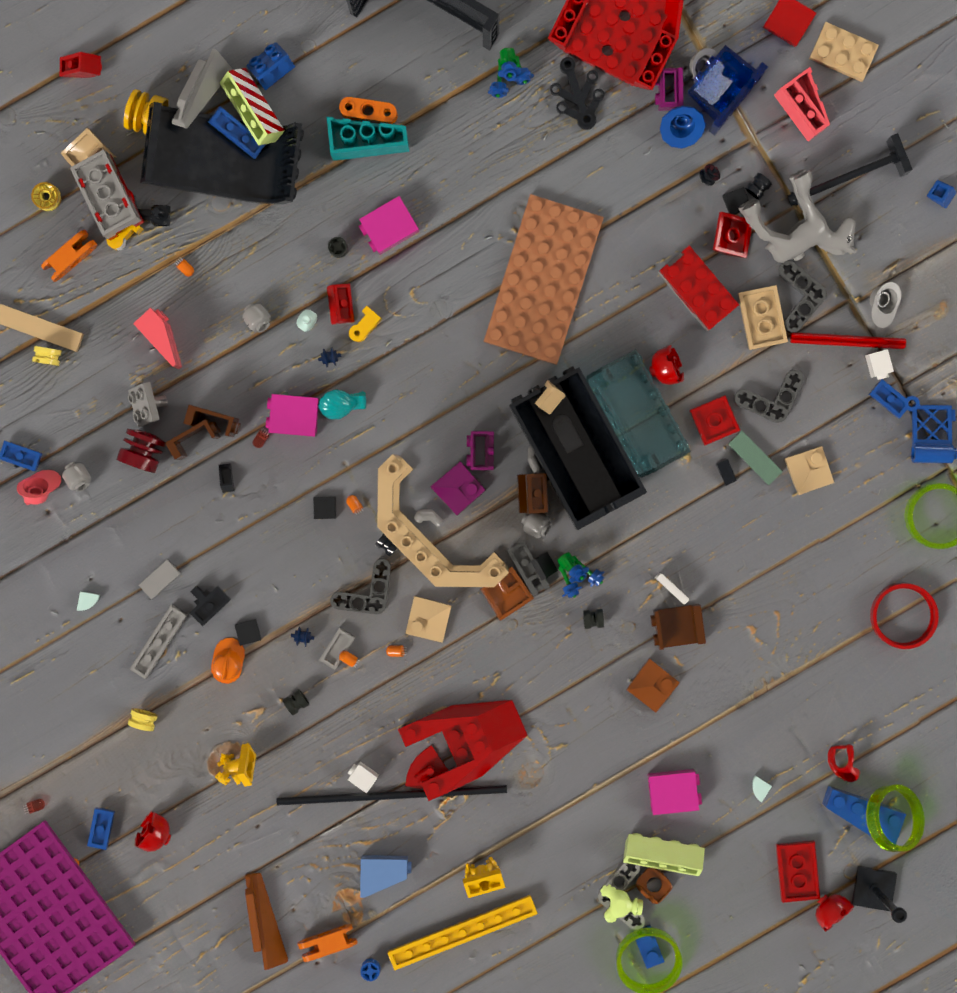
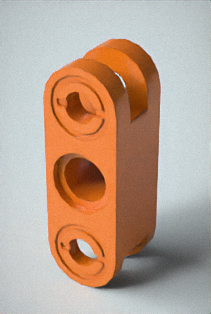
(358, 106)
(69, 255)
(327, 943)

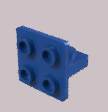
(270, 65)

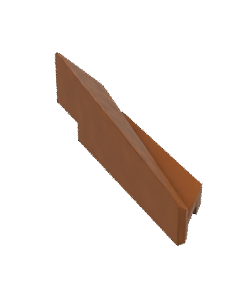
(263, 923)

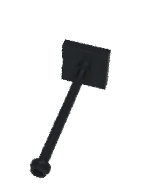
(897, 156)
(876, 891)

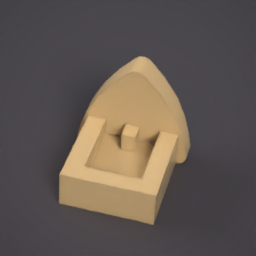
(550, 398)

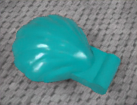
(338, 403)

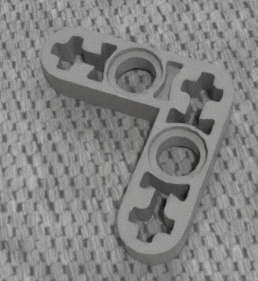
(632, 873)

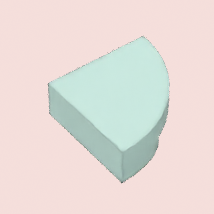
(87, 600)
(760, 788)

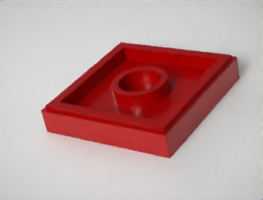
(789, 21)
(714, 420)

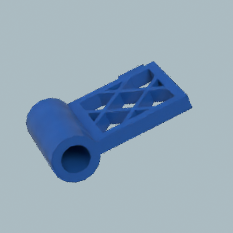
(933, 450)

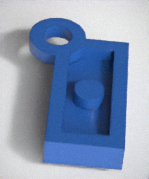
(892, 399)

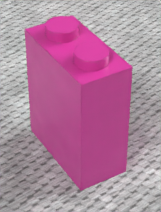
(388, 225)
(292, 415)
(674, 791)

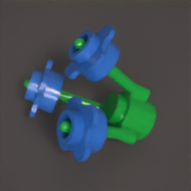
(510, 69)
(577, 573)

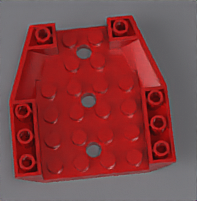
(638, 45)

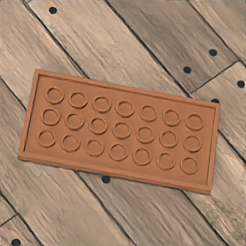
(543, 279)

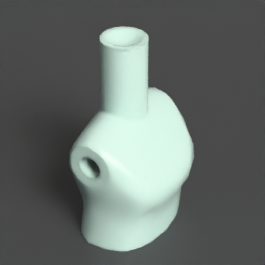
(306, 320)

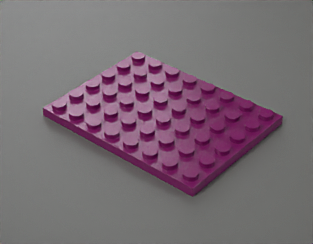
(52, 916)

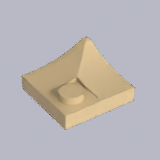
(83, 147)
(809, 470)
(428, 619)

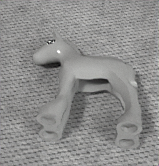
(805, 233)

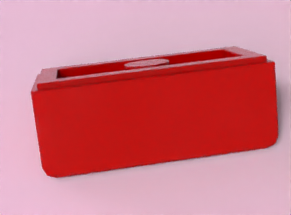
(340, 304)

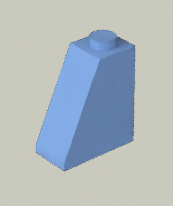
(382, 872)

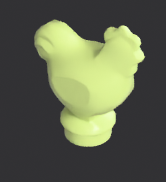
(620, 903)

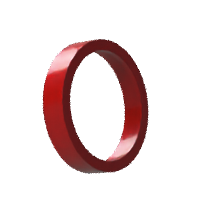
(934, 616)

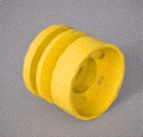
(138, 108)

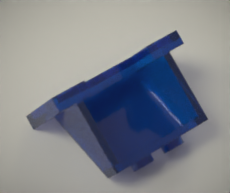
(724, 85)

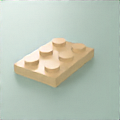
(843, 51)
(762, 317)

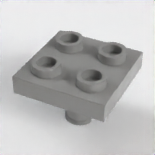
(145, 404)

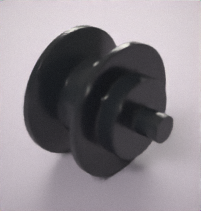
(709, 174)

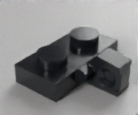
(208, 603)

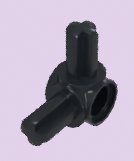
(158, 215)

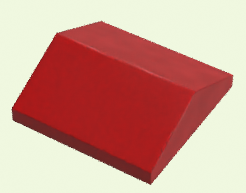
(732, 235)

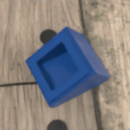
(942, 193)

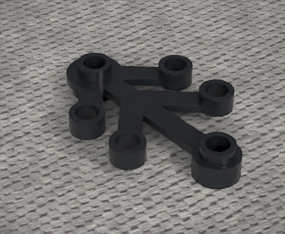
(578, 96)

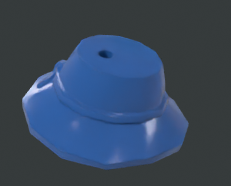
(682, 126)

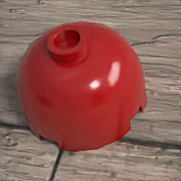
(667, 366)
(154, 833)
(832, 910)

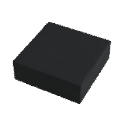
(734, 200)
(324, 507)
(544, 566)
(248, 632)

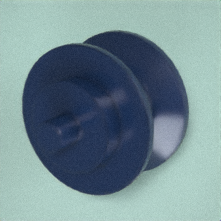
(329, 357)
(302, 636)

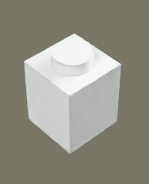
(879, 364)
(362, 776)

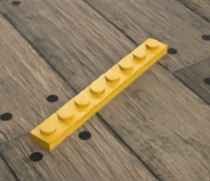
(462, 932)

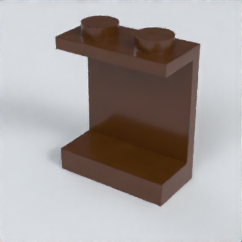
(193, 414)
(174, 445)
(532, 493)
(678, 626)

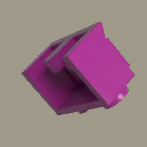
(678, 89)
(489, 450)

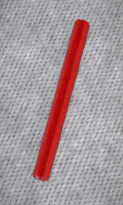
(847, 340)

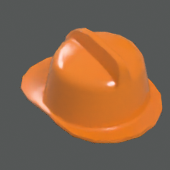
(227, 660)

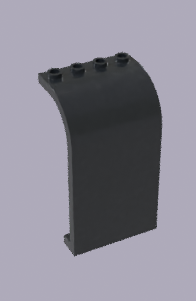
(468, 11)
(211, 164)

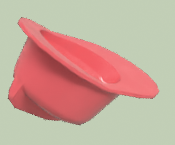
(38, 486)

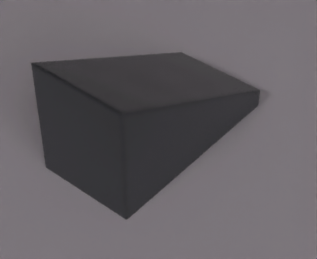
(726, 472)
(226, 478)

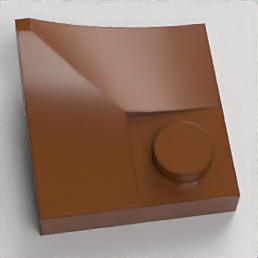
(507, 595)
(652, 685)

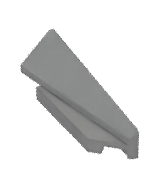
(200, 88)

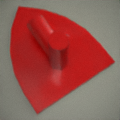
(424, 767)

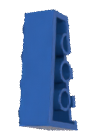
(853, 809)

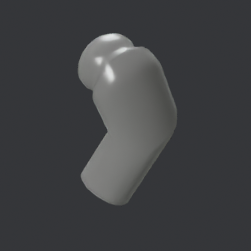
(533, 461)
(426, 515)

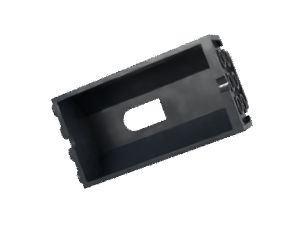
(592, 477)

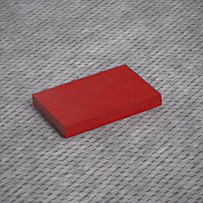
(798, 871)

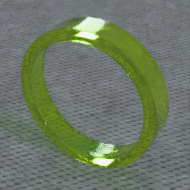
(909, 515)
(873, 821)
(658, 986)

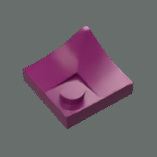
(458, 488)

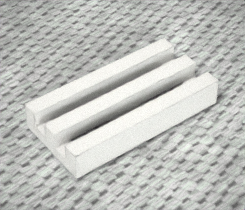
(672, 588)

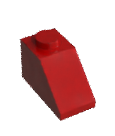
(80, 65)

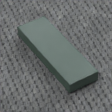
(755, 458)

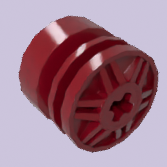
(141, 450)

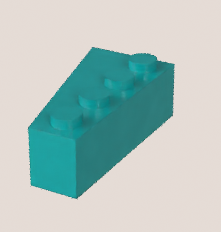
(365, 139)

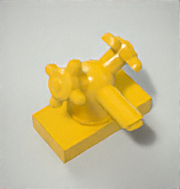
(240, 769)
(483, 878)

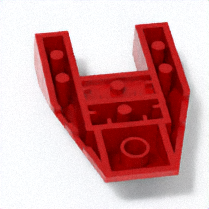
(476, 737)

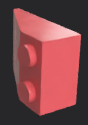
(158, 331)

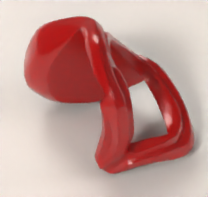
(845, 773)

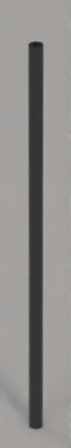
(386, 795)

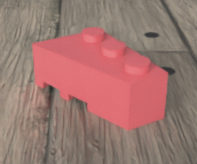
(803, 104)

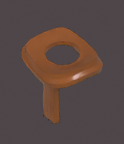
(658, 896)

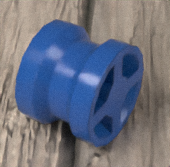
(370, 974)

